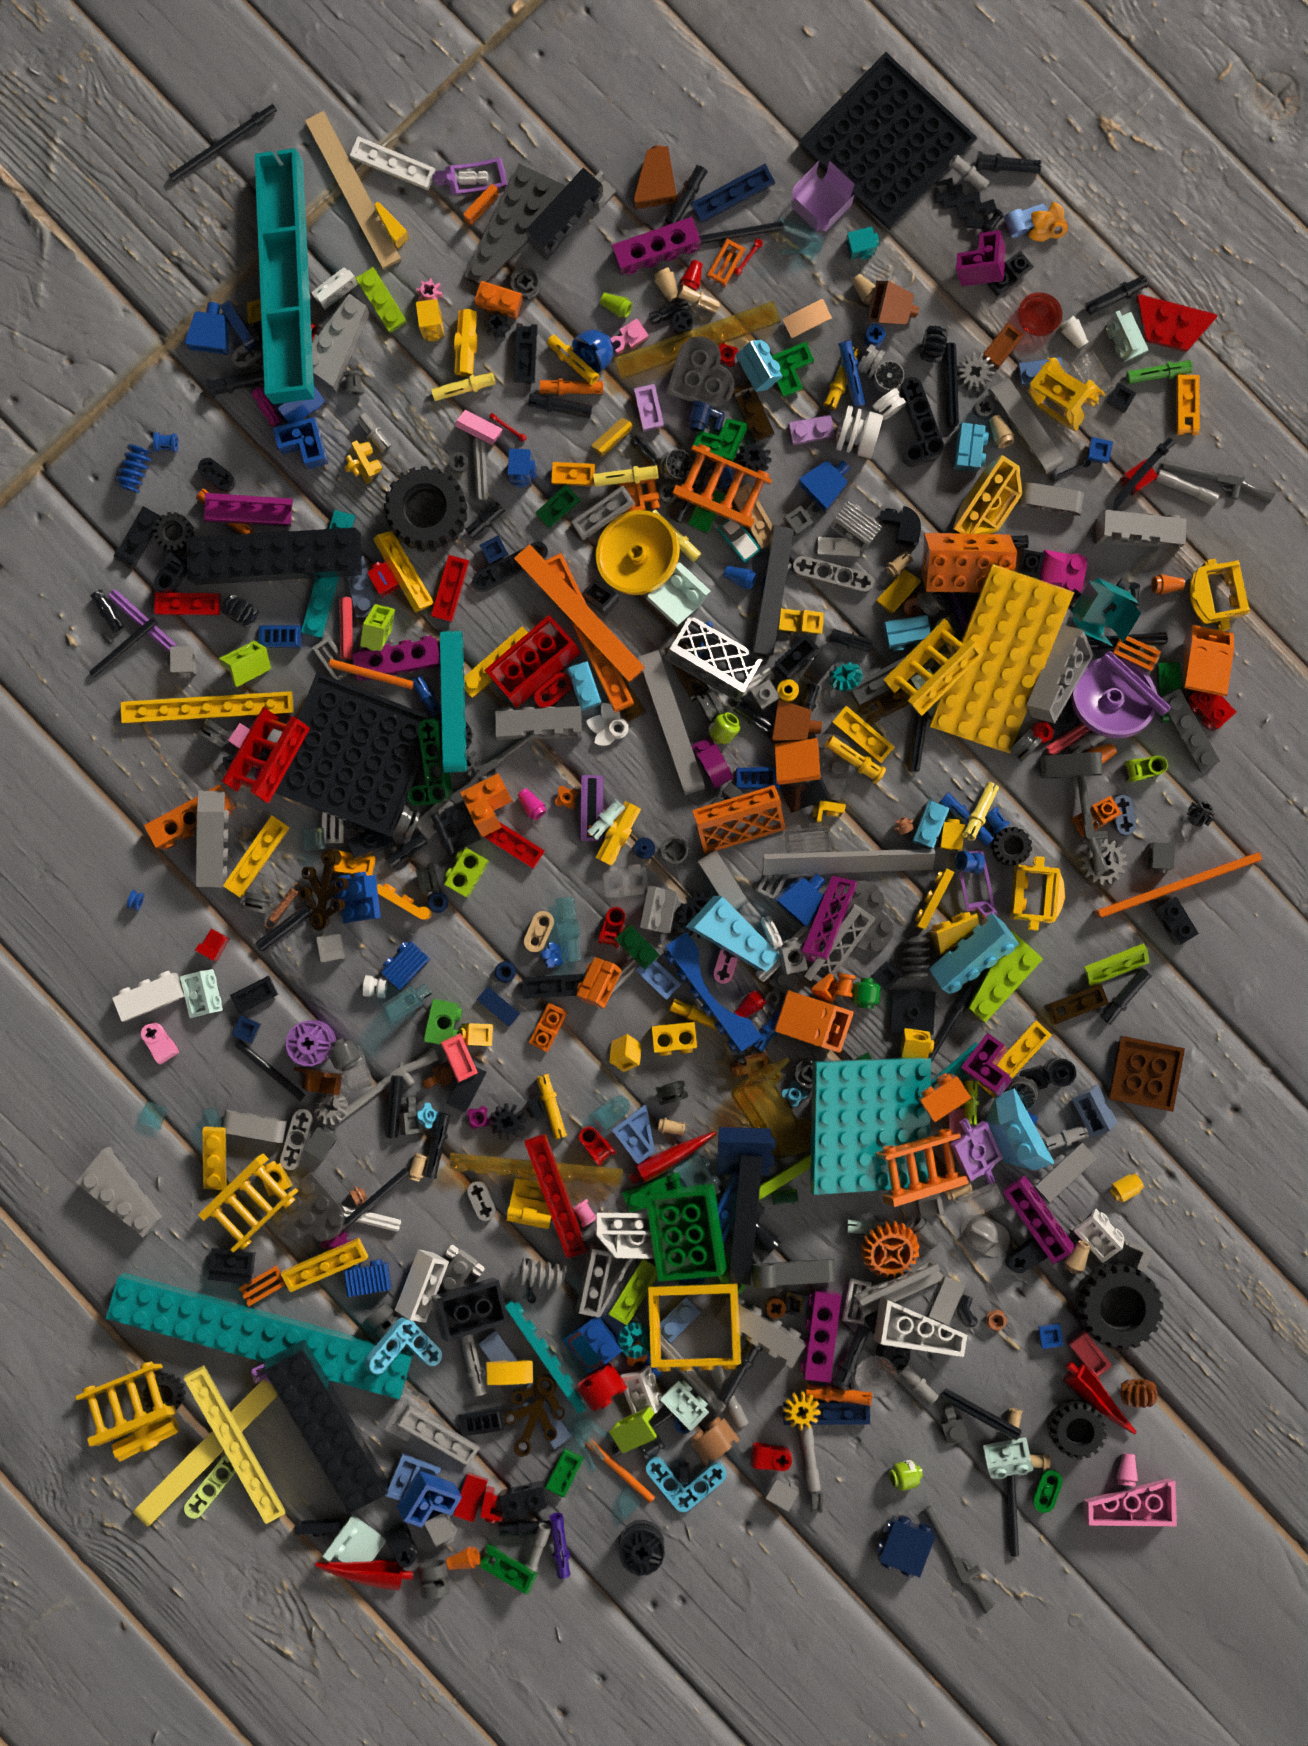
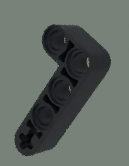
(917, 420)

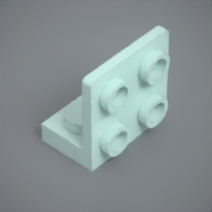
(1126, 336)
(679, 595)
(355, 1542)

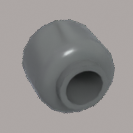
(343, 1054)

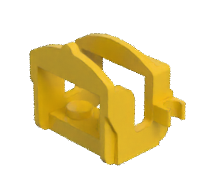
(1065, 391)
(1202, 598)
(1053, 898)

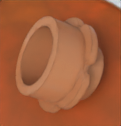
(903, 825)
(358, 1196)
(1002, 1320)

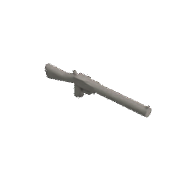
(426, 1059)

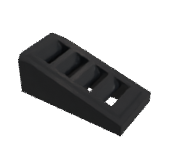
(497, 1411)

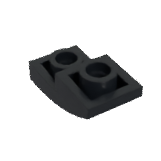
(1014, 270)
(1030, 563)
(806, 795)
(465, 1091)

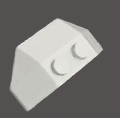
(625, 1234)

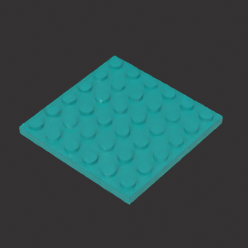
(859, 1112)

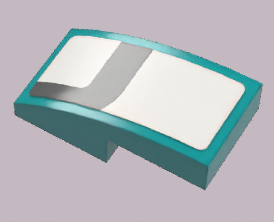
(738, 539)

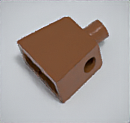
(891, 304)
(793, 723)

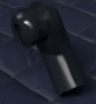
(964, 1312)

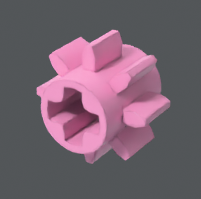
(432, 288)

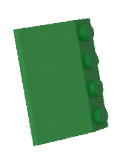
(686, 1233)

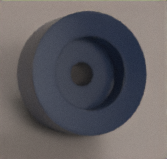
(650, 848)

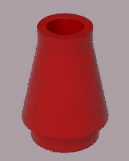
(692, 276)
(751, 1004)

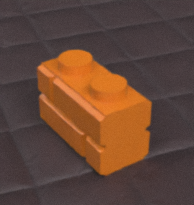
(496, 298)
(598, 982)

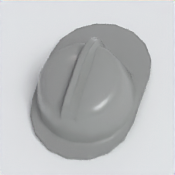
(985, 1235)

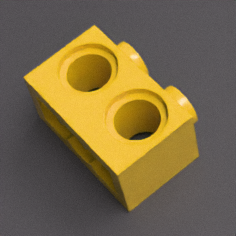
(430, 320)
(674, 1032)

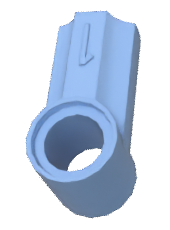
(1020, 221)

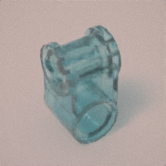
(607, 1115)

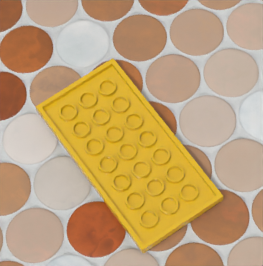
(1015, 631)

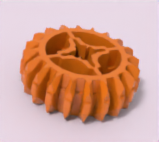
(890, 1238)

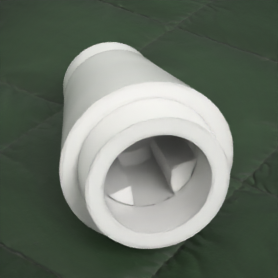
(1074, 332)

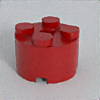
(600, 1386)

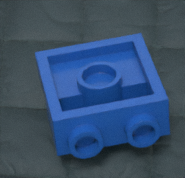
(360, 898)

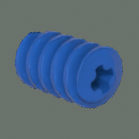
(133, 468)

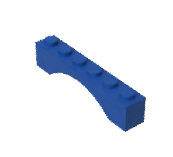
(738, 1030)

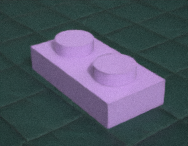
(648, 407)
(811, 430)

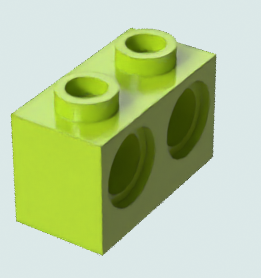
(377, 627)
(471, 875)

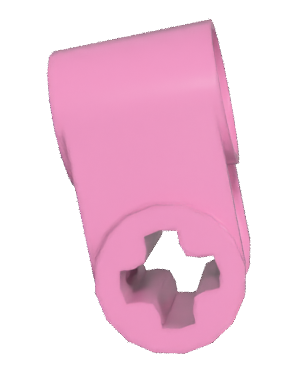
(162, 1046)

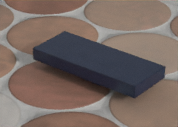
(498, 1006)

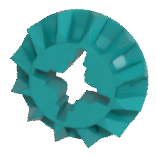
(854, 677)
(626, 1340)

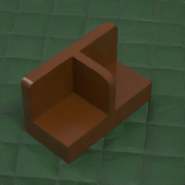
(320, 1080)

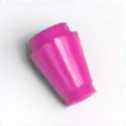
(532, 805)

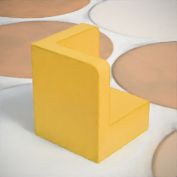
(625, 1053)

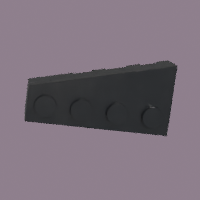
(564, 213)

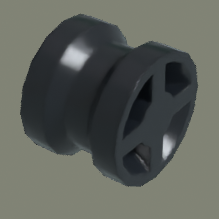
(681, 318)

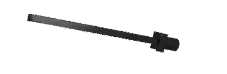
(1162, 450)

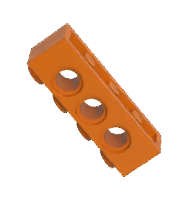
(158, 827)

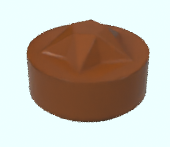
(911, 607)

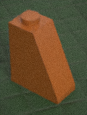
(656, 180)

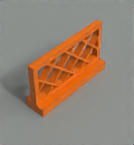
(736, 809)

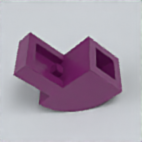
(712, 762)

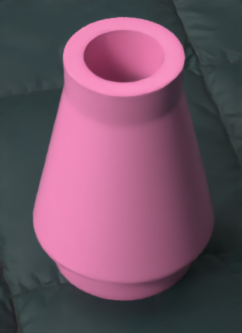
(1127, 1470)

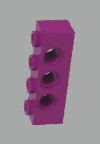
(662, 236)
(430, 658)
(1038, 1219)
(821, 1370)

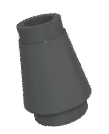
(924, 1232)

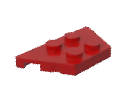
(1172, 323)

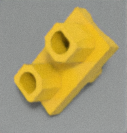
(359, 464)

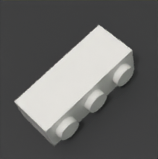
(148, 996)
(420, 1285)

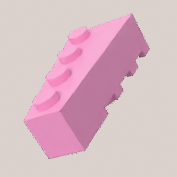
(1136, 1506)

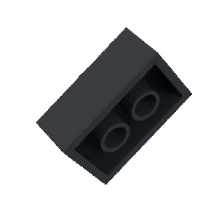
(470, 1309)

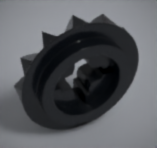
(1064, 726)
(898, 1362)

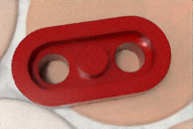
(551, 688)

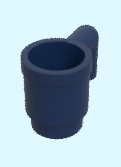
(700, 415)

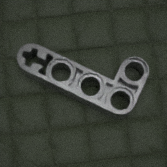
(793, 1272)

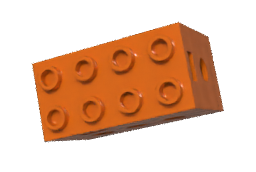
(962, 560)

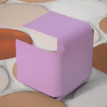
(822, 200)

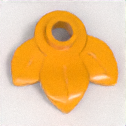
(1046, 222)

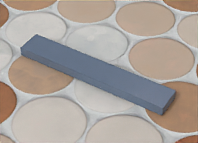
(498, 1350)

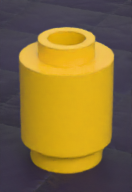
(788, 697)
(1126, 1187)

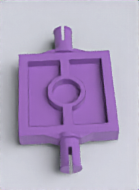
(977, 1151)

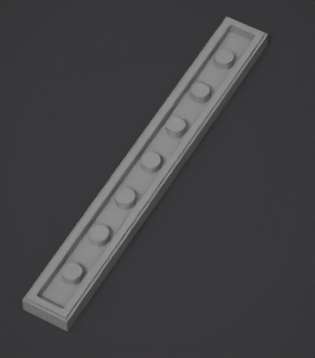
(848, 861)

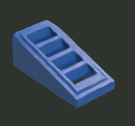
(297, 636)
(758, 770)

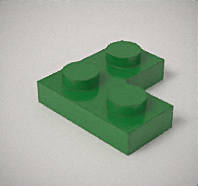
(789, 362)
(727, 442)

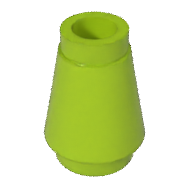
(616, 304)

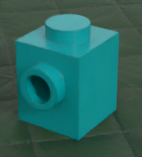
(862, 243)

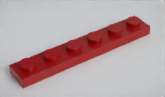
(556, 1195)

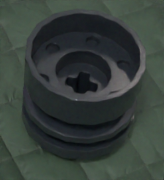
(641, 1534)

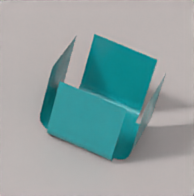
(1097, 598)

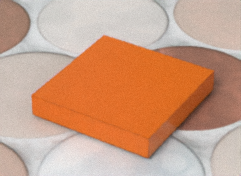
(797, 761)

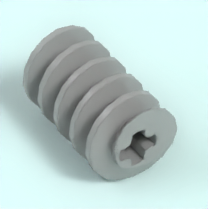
(541, 1274)

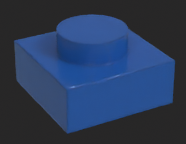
(1099, 450)
(1050, 1335)

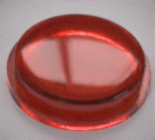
(1039, 314)

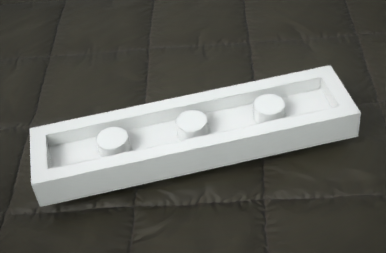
(392, 163)

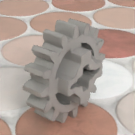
(1108, 852)

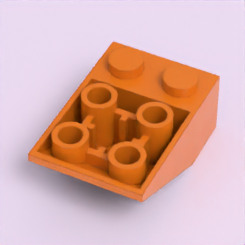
(1208, 660)
(814, 1021)

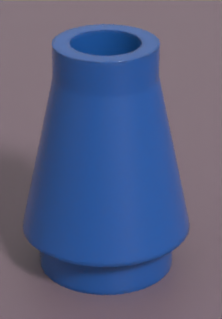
(742, 577)

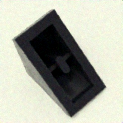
(601, 597)

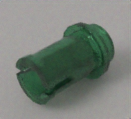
(785, 1196)

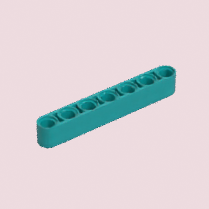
(453, 701)

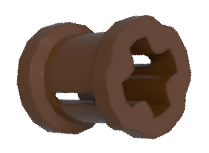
(777, 1300)

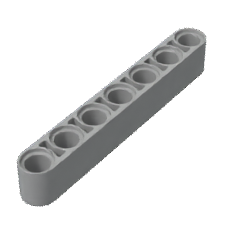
(671, 723)

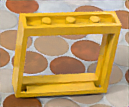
(686, 1364)

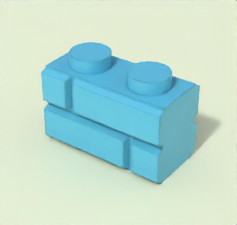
(759, 365)
(970, 447)
(906, 632)
(584, 686)
(930, 824)

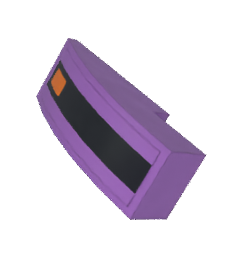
(591, 804)

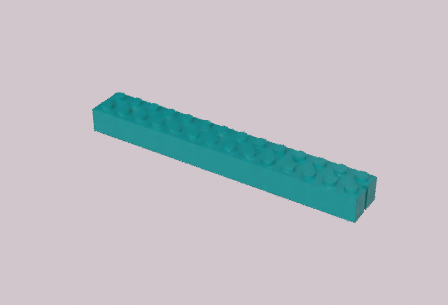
(251, 1332)

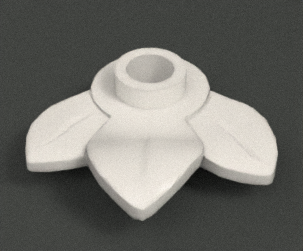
(605, 724)

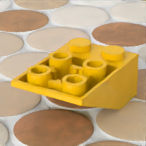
(947, 934)

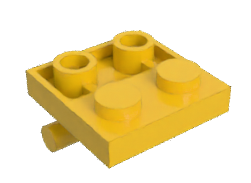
(528, 1204)

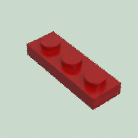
(450, 588)
(187, 604)
(516, 845)

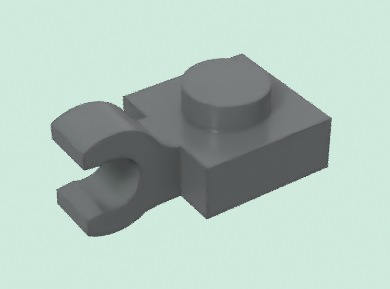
(408, 1119)
(954, 1427)

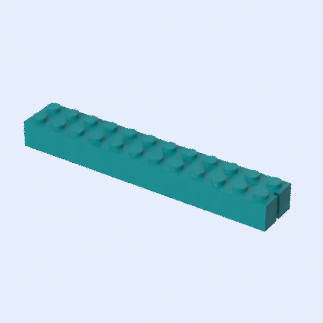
(284, 277)

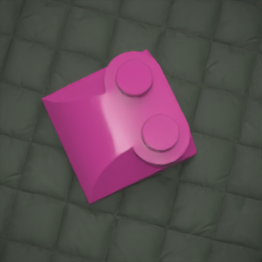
(1064, 570)

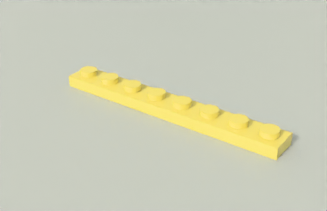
(234, 1444)

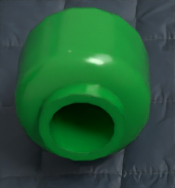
(866, 993)

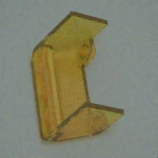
(766, 1108)

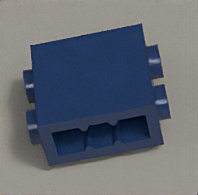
(905, 1545)

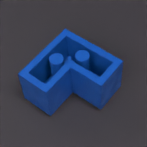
(302, 436)
(426, 1494)

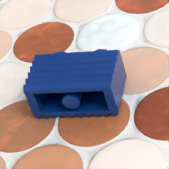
(405, 964)
(367, 1278)

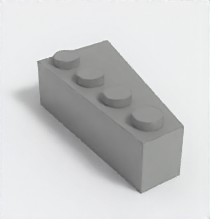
(1061, 674)
(541, 723)
(211, 839)
(116, 1190)
(764, 1331)

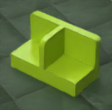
(246, 662)
(633, 1430)

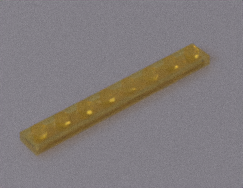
(719, 332)
(524, 1169)

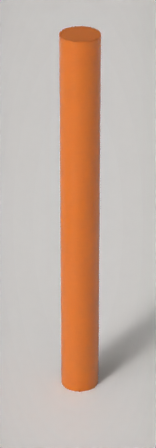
(371, 674)
(625, 1475)

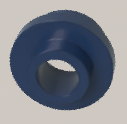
(437, 909)
(498, 972)

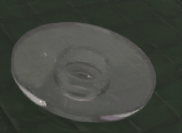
(881, 1385)

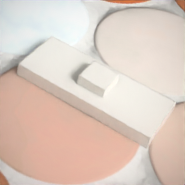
(837, 547)

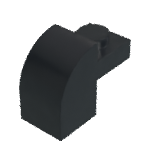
(907, 522)

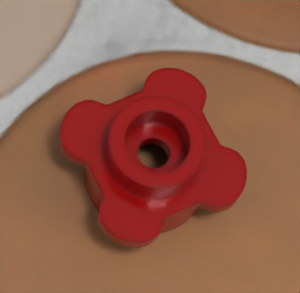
(730, 360)

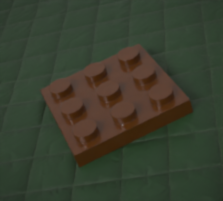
(1146, 1073)

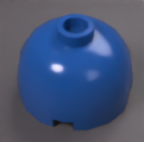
(594, 349)

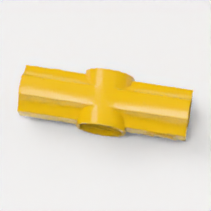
(465, 342)
(618, 834)
(145, 1438)

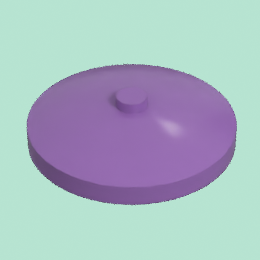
(1110, 704)

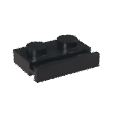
(231, 1266)

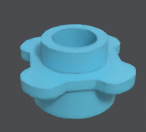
(788, 1093)
(422, 1116)

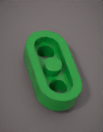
(1048, 1490)

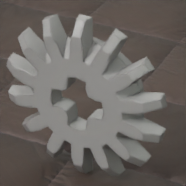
(984, 373)

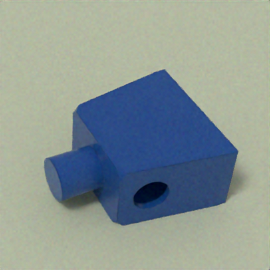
(209, 331)
(825, 483)
(802, 899)

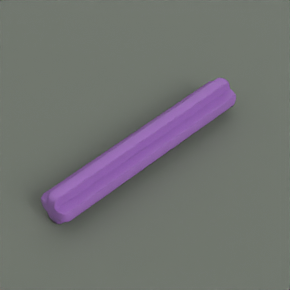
(140, 619)
(1135, 683)

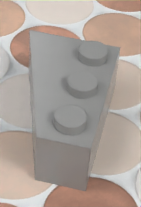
(599, 1280)

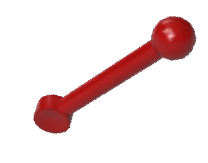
(758, 244)
(522, 437)

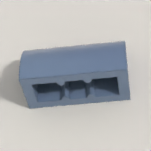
(1094, 1111)

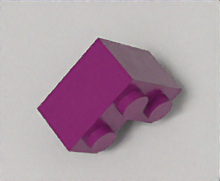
(984, 264)
(983, 1065)

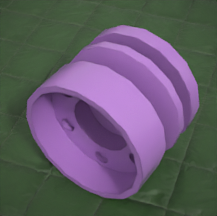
(316, 1031)

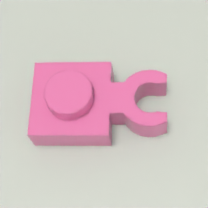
(631, 335)

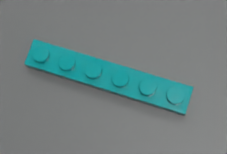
(324, 588)
(541, 1347)

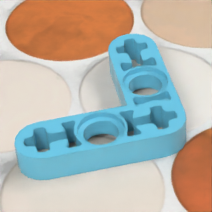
(401, 1339)
(681, 1490)

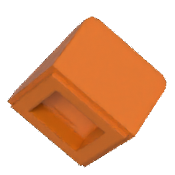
(825, 988)

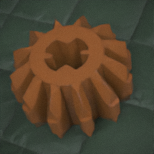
(1138, 1393)

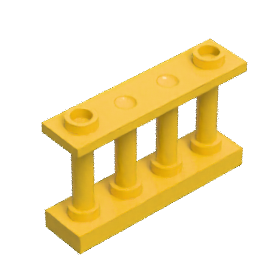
(944, 678)
(228, 1196)
(140, 1420)

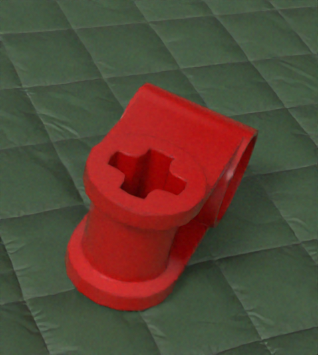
(611, 928)
(596, 1145)
(767, 1457)

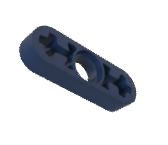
(238, 325)

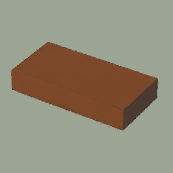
(1003, 345)

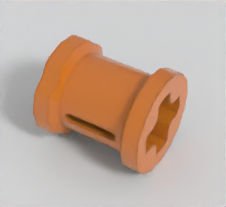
(844, 985)

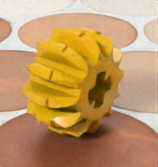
(792, 1410)

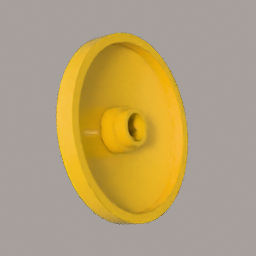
(637, 552)

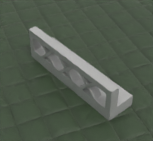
(848, 920)
(898, 1287)

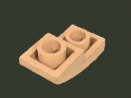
(807, 318)

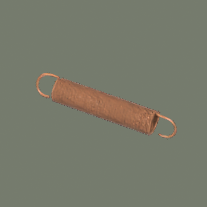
(283, 905)

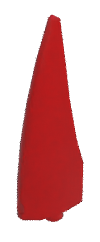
(668, 1158)
(1090, 1389)
(377, 1573)

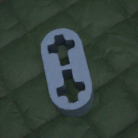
(1129, 816)

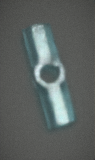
(568, 929)

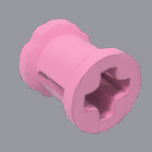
(584, 1213)

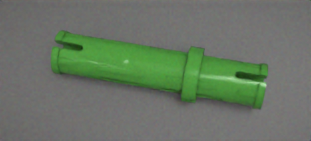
(1168, 370)

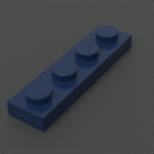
(732, 193)
(837, 1414)

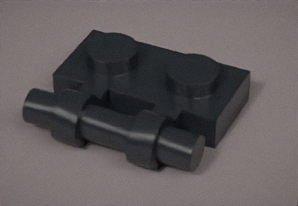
(461, 824)

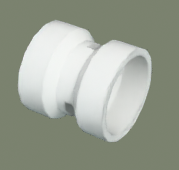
(375, 986)

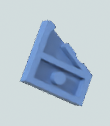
(636, 1135)
(405, 1473)

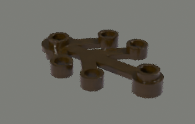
(319, 916)
(535, 1410)

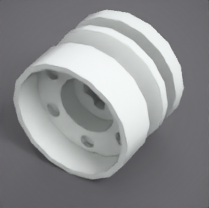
(859, 432)

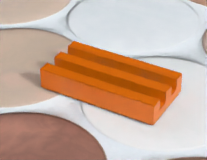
(482, 203)
(717, 278)
(1153, 659)
(246, 1295)

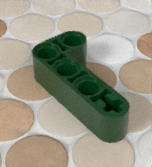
(429, 762)

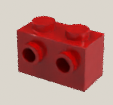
(1211, 708)

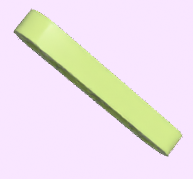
(213, 1480)

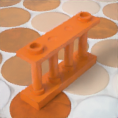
(705, 499)
(934, 1183)

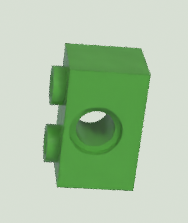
(439, 1009)

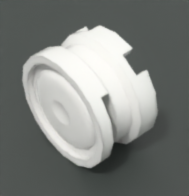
(889, 404)

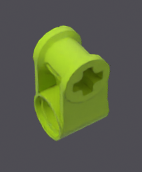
(1141, 769)

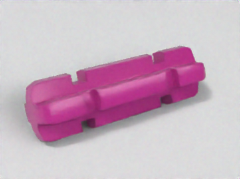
(266, 407)

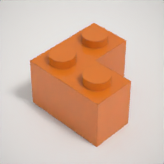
(483, 800)
(944, 1097)

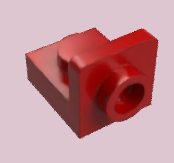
(489, 1502)

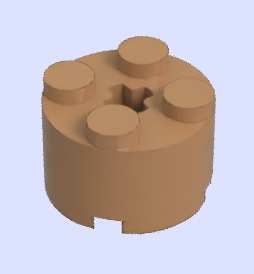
(713, 1441)

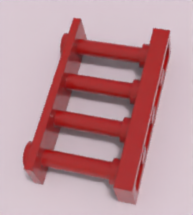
(278, 761)

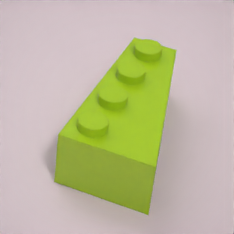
(1002, 980)

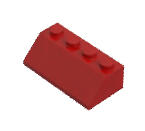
(532, 661)

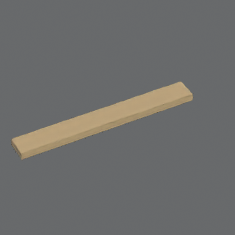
(353, 190)

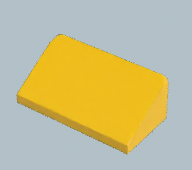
(612, 436)
(898, 591)

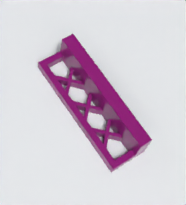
(247, 509)
(825, 914)

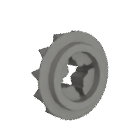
(333, 1117)

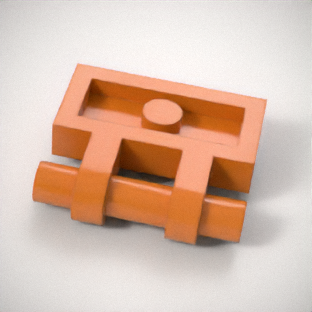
(636, 493)

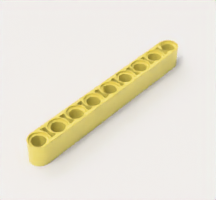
(202, 1456)

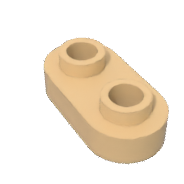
(539, 931)

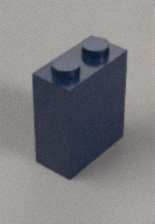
(744, 1141)

